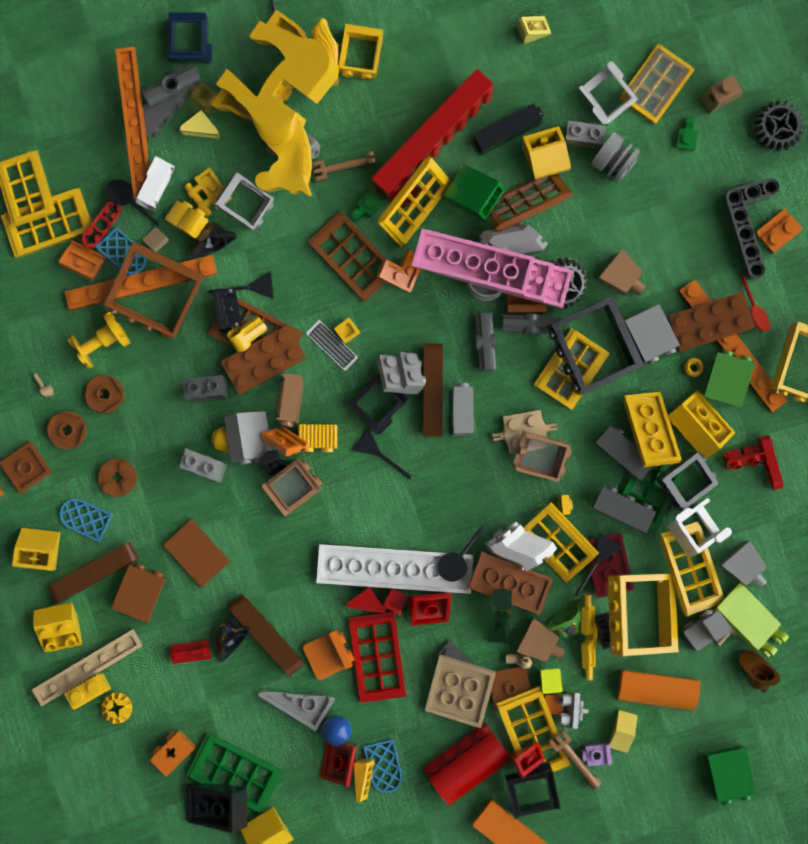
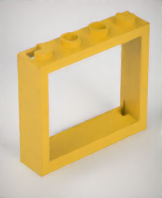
(795, 329)
(666, 614)

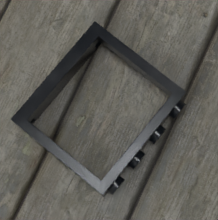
(621, 332)

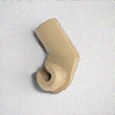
(519, 659)

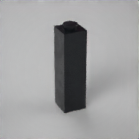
(508, 128)

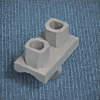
(573, 711)

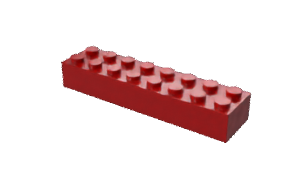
(434, 134)

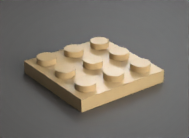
(460, 691)

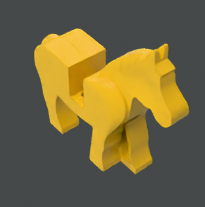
(309, 68)

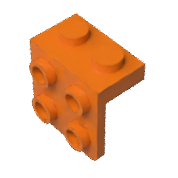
(328, 654)

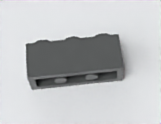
(623, 452)
(624, 509)

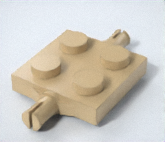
(515, 425)

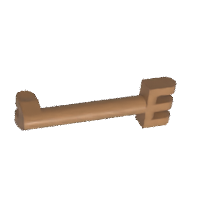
(323, 170)
(562, 744)

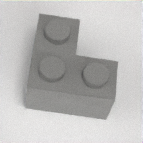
(705, 629)

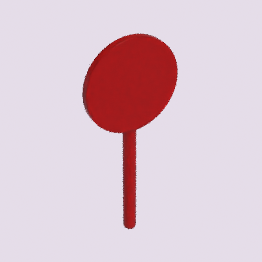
(757, 313)

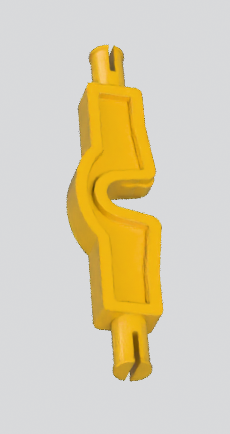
(588, 628)

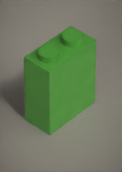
(730, 378)

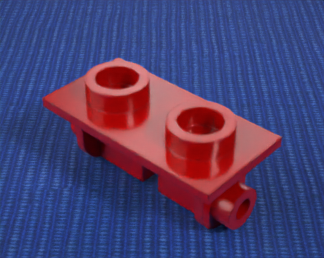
(752, 456)
(190, 652)

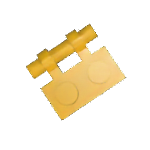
(210, 185)

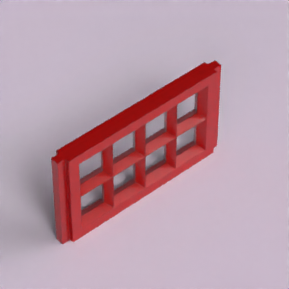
(382, 693)

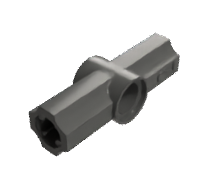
(183, 79)
(527, 323)
(485, 342)

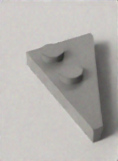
(303, 707)

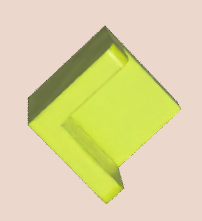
(550, 680)

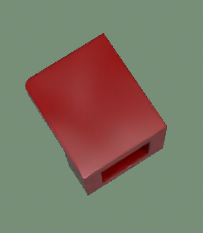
(395, 601)

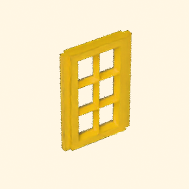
(44, 191)
(572, 532)

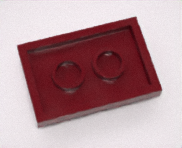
(614, 565)

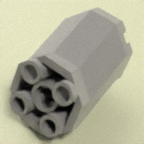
(515, 239)

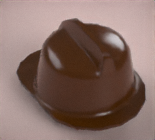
(759, 672)

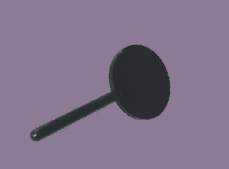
(121, 194)
(453, 565)

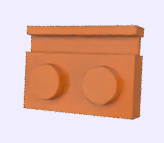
(779, 231)
(82, 260)
(284, 441)

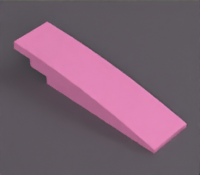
(492, 268)

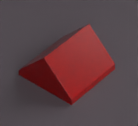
(429, 608)
(338, 763)

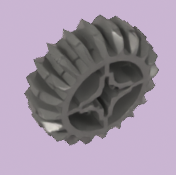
(772, 122)
(578, 274)

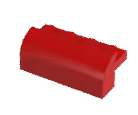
(467, 764)

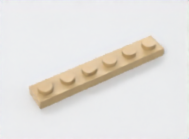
(87, 667)

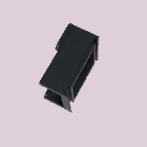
(378, 427)
(540, 772)

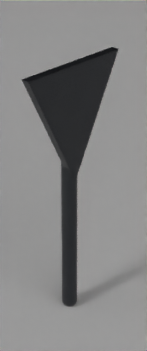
(262, 286)
(368, 445)
(605, 548)

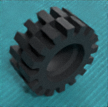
(602, 623)

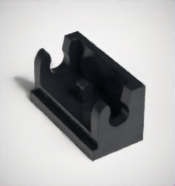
(227, 309)

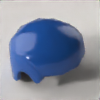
(336, 730)

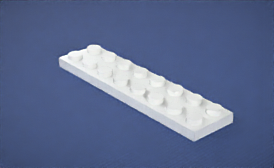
(387, 569)

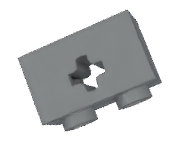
(585, 135)

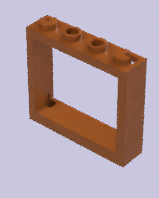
(132, 315)

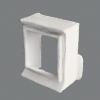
(595, 81)
(155, 184)
(684, 538)

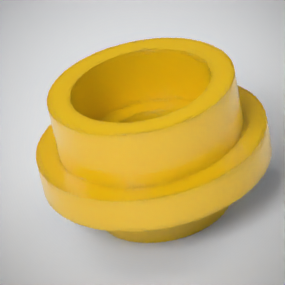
(699, 365)

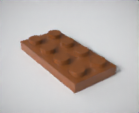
(712, 321)
(263, 360)
(527, 587)

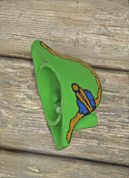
(568, 619)

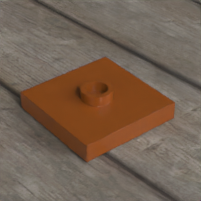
(25, 467)
(509, 683)

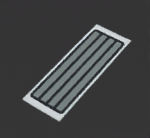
(332, 345)

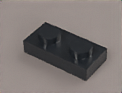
(272, 462)

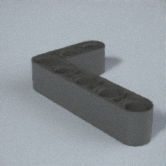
(746, 225)

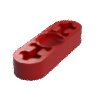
(88, 232)
(771, 463)

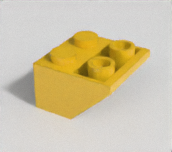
(546, 152)
(36, 549)
(57, 627)

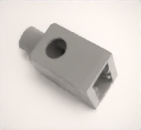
(745, 565)

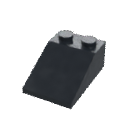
(217, 806)

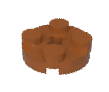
(94, 392)
(56, 432)
(126, 484)

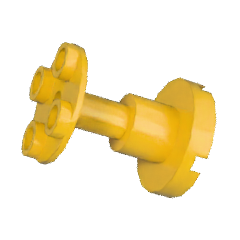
(105, 336)

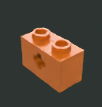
(168, 763)

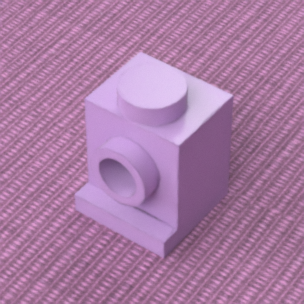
(602, 748)

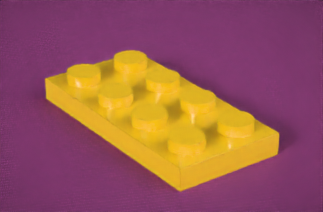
(651, 429)

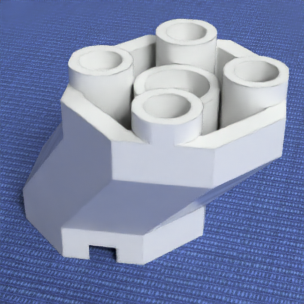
(520, 546)

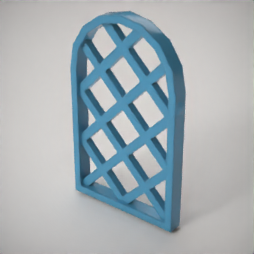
(126, 247)
(90, 516)
(378, 744)

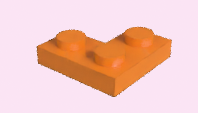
(400, 276)

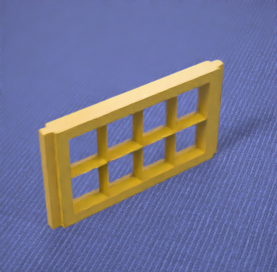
(81, 210)
(392, 229)
(703, 603)
(520, 700)

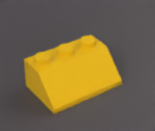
(701, 424)

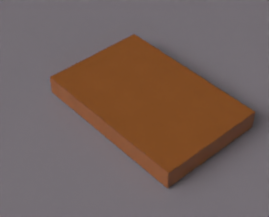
(197, 553)

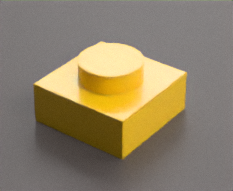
(347, 330)
(564, 504)

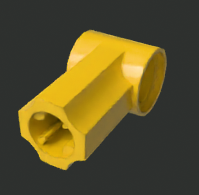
(242, 336)

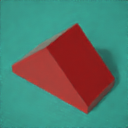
(367, 601)
(527, 758)

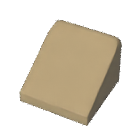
(155, 239)

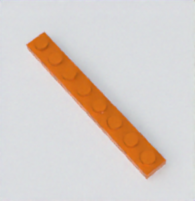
(133, 117)
(138, 283)
(760, 381)

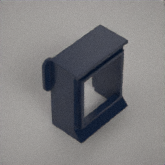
(202, 56)

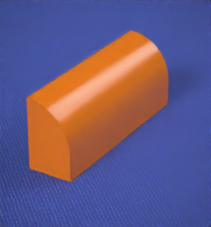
(658, 690)
(502, 826)

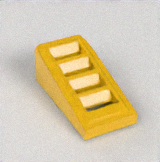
(362, 777)

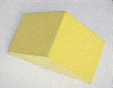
(533, 28)
(199, 126)
(623, 731)

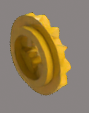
(120, 699)

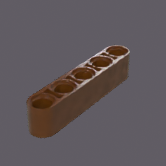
(433, 390)
(93, 573)
(266, 635)

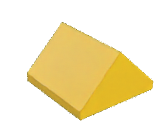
(267, 829)

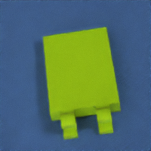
(751, 620)

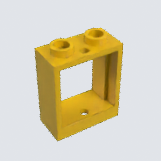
(362, 33)

